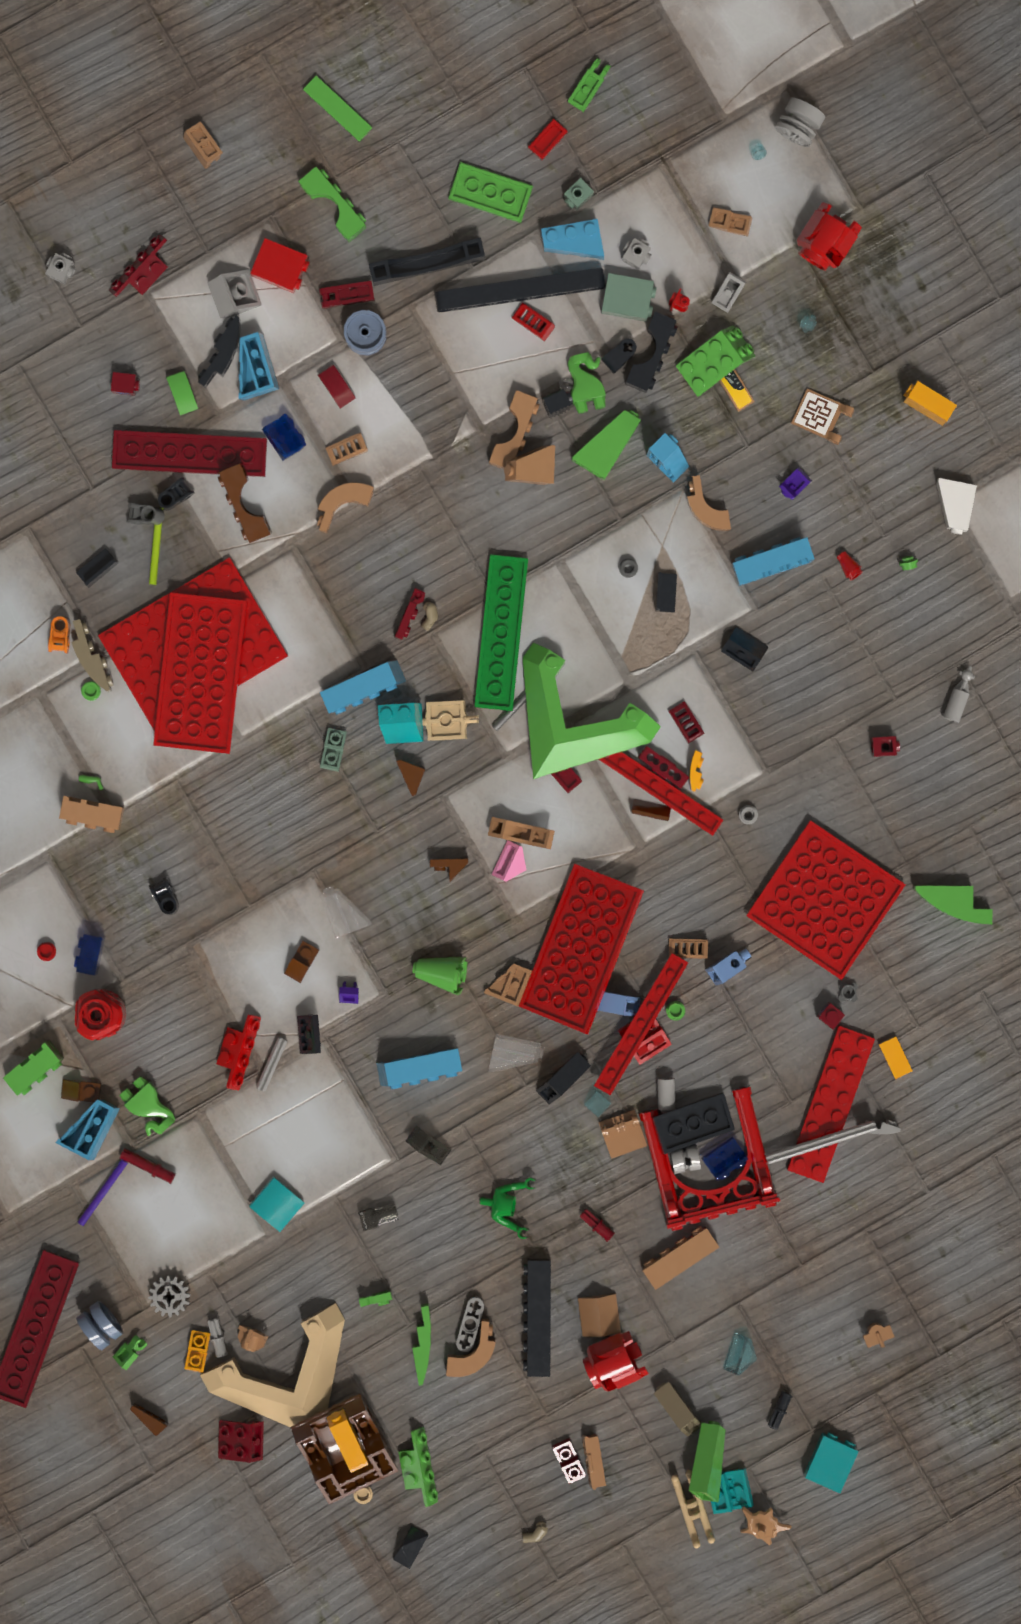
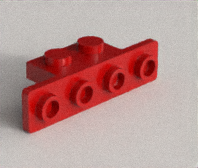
(237, 1050)

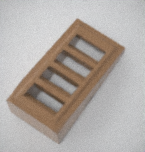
(358, 437)
(704, 955)

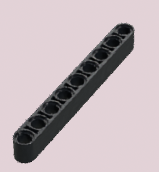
(520, 290)

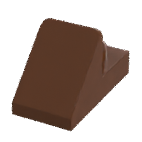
(454, 865)
(301, 961)
(80, 1090)

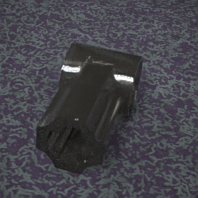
(373, 1218)

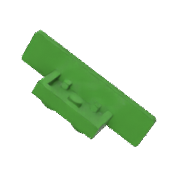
(417, 1467)

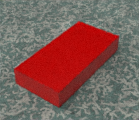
(547, 139)

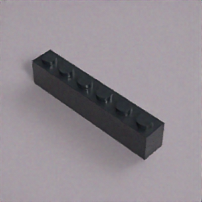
(538, 1318)

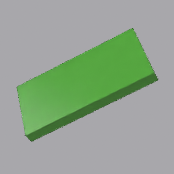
(490, 192)

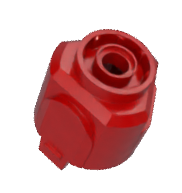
(826, 238)
(106, 1005)
(613, 1362)

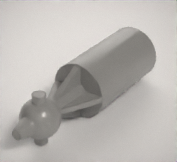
(959, 697)
(666, 1094)

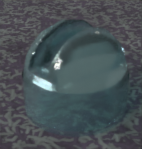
(758, 155)

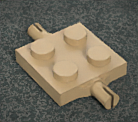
(447, 720)

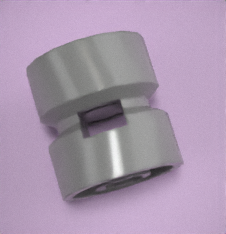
(678, 1159)

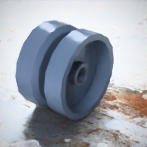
(369, 343)
(99, 1325)

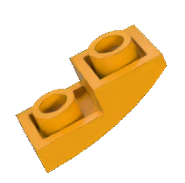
(695, 777)
(197, 1351)

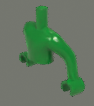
(505, 1204)

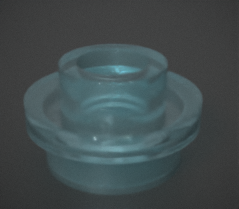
(808, 323)

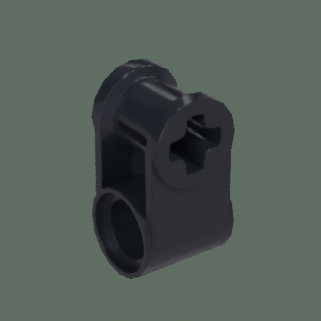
(617, 357)
(176, 494)
(164, 895)

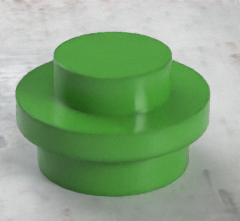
(908, 563)
(675, 1010)

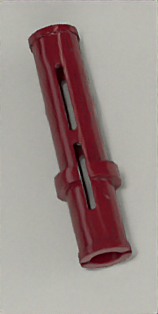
(148, 1166)

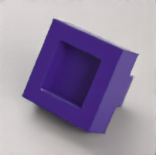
(349, 994)

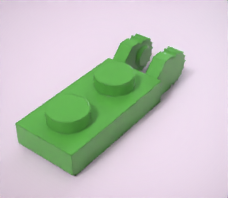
(588, 87)

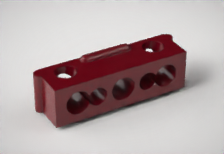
(670, 766)

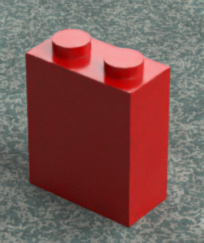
(280, 266)

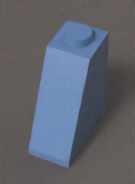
(619, 1004)

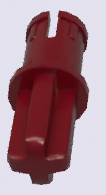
(597, 1225)

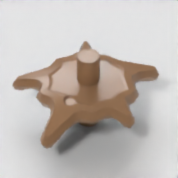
(763, 1525)

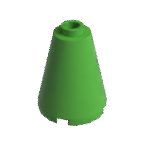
(442, 972)

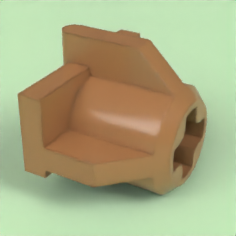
(877, 1334)
(251, 1339)

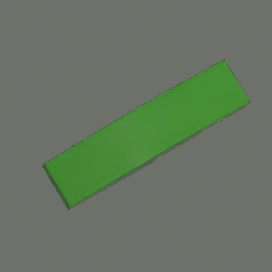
(422, 1350)

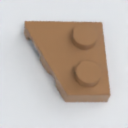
(510, 985)

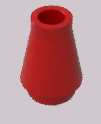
(849, 566)

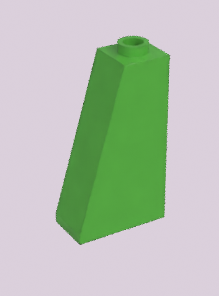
(605, 448)
(708, 1462)

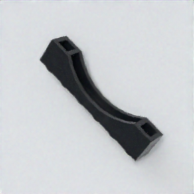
(407, 267)

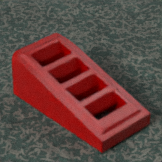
(547, 329)

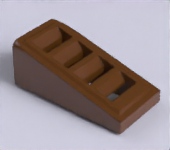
(150, 1420)

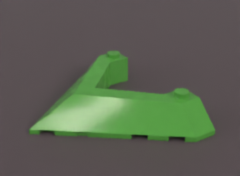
(561, 748)

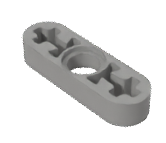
(479, 1311)

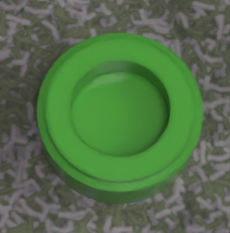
(91, 691)

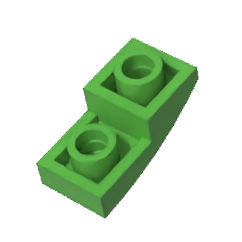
(182, 392)

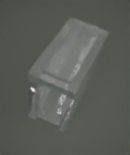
(342, 912)
(513, 1052)

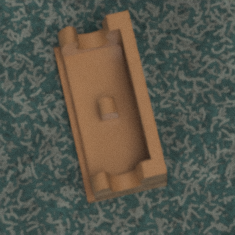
(202, 144)

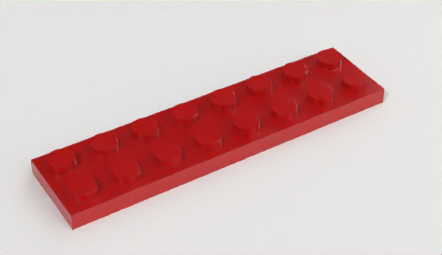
(832, 1100)

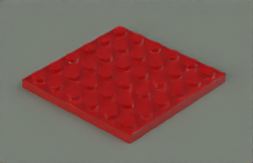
(825, 900)

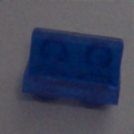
(284, 437)
(725, 1159)

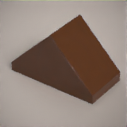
(412, 775)

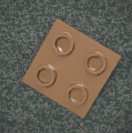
(622, 1134)

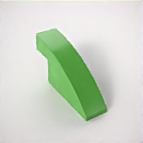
(955, 902)

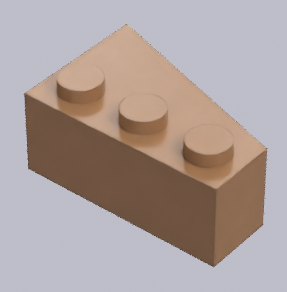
(91, 814)

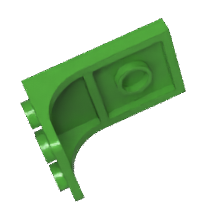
(715, 359)

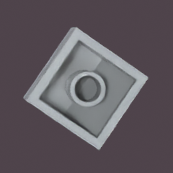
(234, 293)

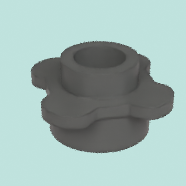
(844, 988)

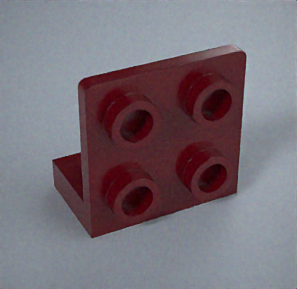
(241, 1441)

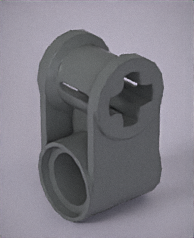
(141, 514)

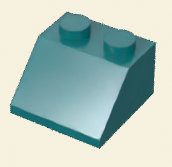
(401, 722)

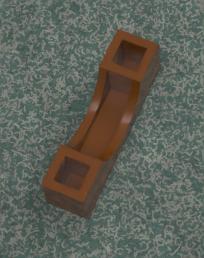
(253, 525)

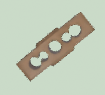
(593, 1461)

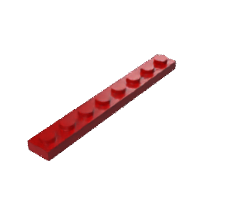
(663, 792)
(641, 1024)

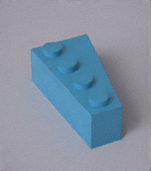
(773, 561)
(363, 686)

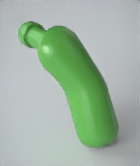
(90, 779)

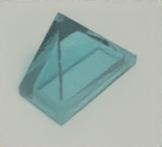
(740, 1355)

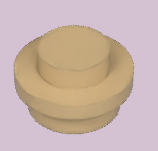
(363, 1495)

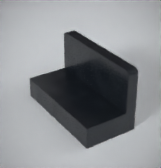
(97, 568)
(666, 592)
(744, 649)

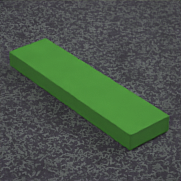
(337, 108)

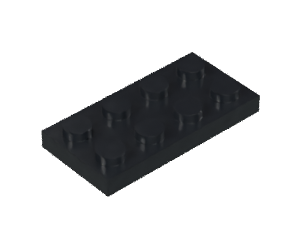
(693, 1123)

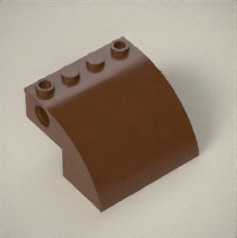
(326, 1459)

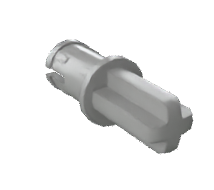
(217, 1337)

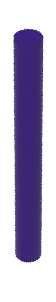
(102, 1192)

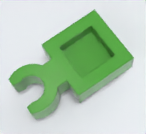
(381, 1298)

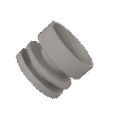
(801, 120)

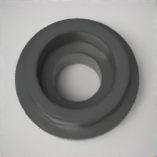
(623, 572)

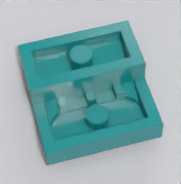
(276, 1204)
(734, 1492)

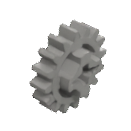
(178, 1295)

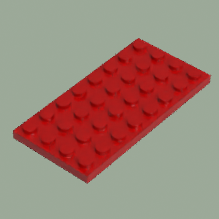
(200, 673)
(581, 948)

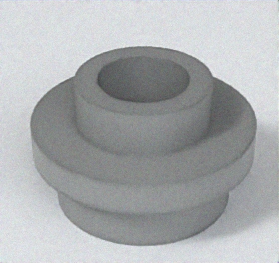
(743, 819)

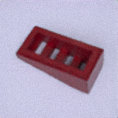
(700, 732)

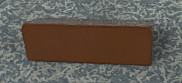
(650, 810)

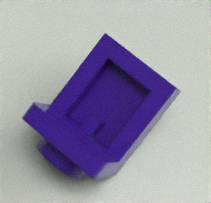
(794, 484)

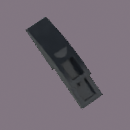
(227, 347)

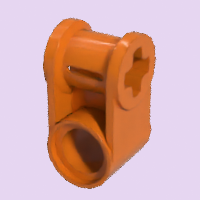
(58, 636)

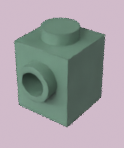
(578, 194)

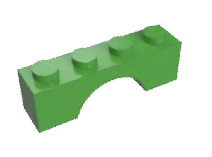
(317, 186)

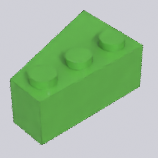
(34, 1068)

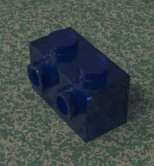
(90, 954)

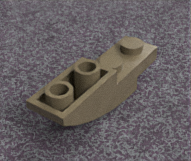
(93, 664)

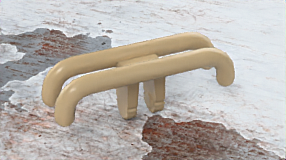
(692, 1510)

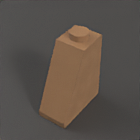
(532, 467)

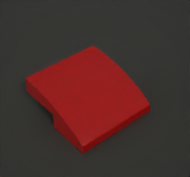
(653, 1043)

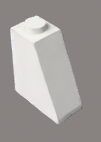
(956, 503)

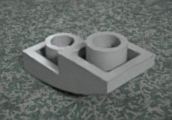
(887, 1127)

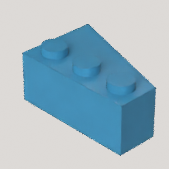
(575, 239)
(668, 457)

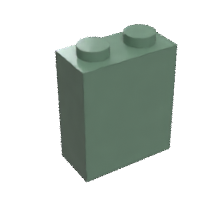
(628, 297)

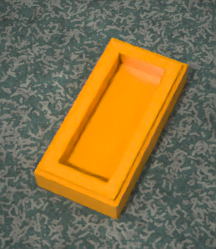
(895, 1057)

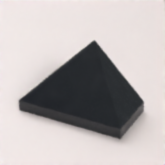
(410, 1547)

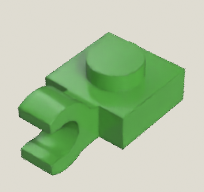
(127, 1353)

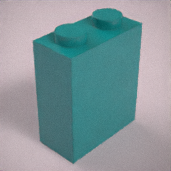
(831, 1462)

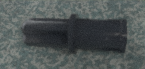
(779, 1410)

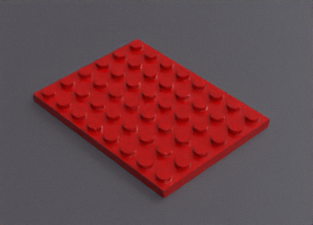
(139, 640)

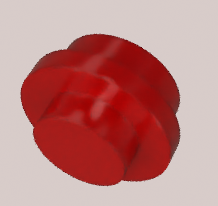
(46, 951)

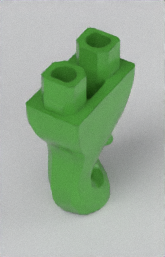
(586, 385)
(147, 1104)

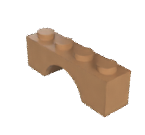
(522, 407)

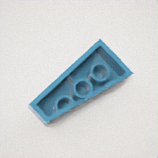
(419, 1067)

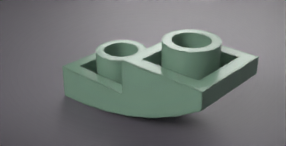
(333, 749)

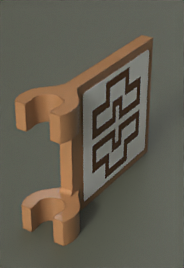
(819, 415)

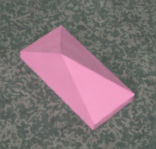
(510, 862)

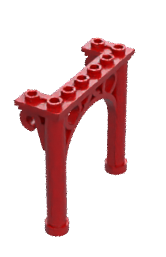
(755, 1154)

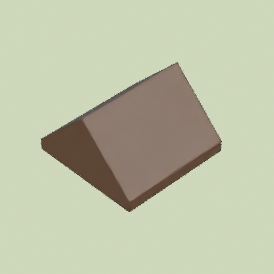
(599, 1315)

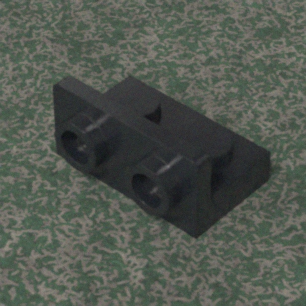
(309, 1034)

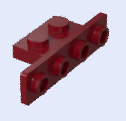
(143, 271)

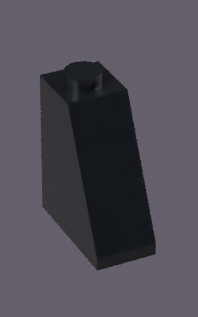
(564, 1078)

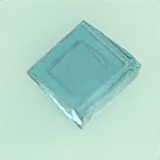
(597, 1104)

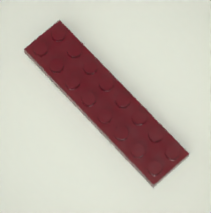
(187, 453)
(35, 1327)

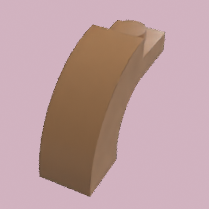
(703, 512)
(521, 833)

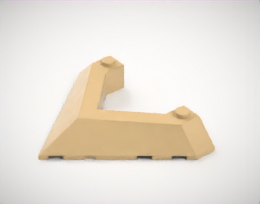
(313, 1384)

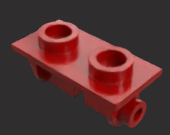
(679, 301)

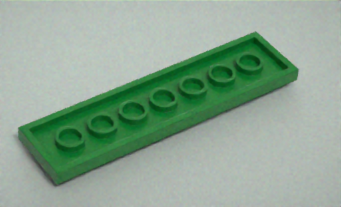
(501, 632)

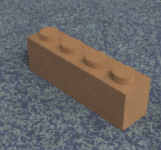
(680, 1257)

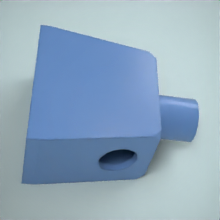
(722, 969)

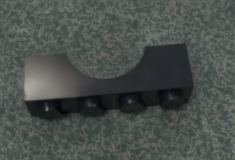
(642, 374)

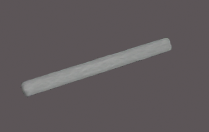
(821, 1142)

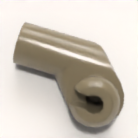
(432, 615)
(537, 1535)

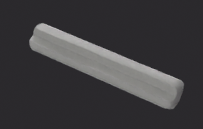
(271, 1064)

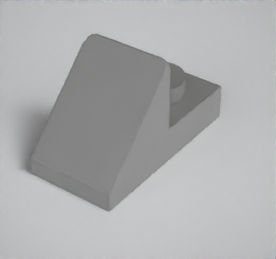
(728, 292)

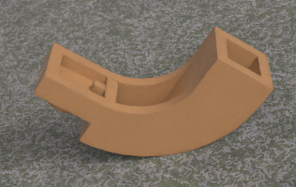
(343, 494)
(468, 1364)

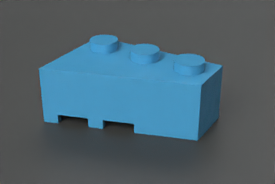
(256, 368)
(90, 1130)

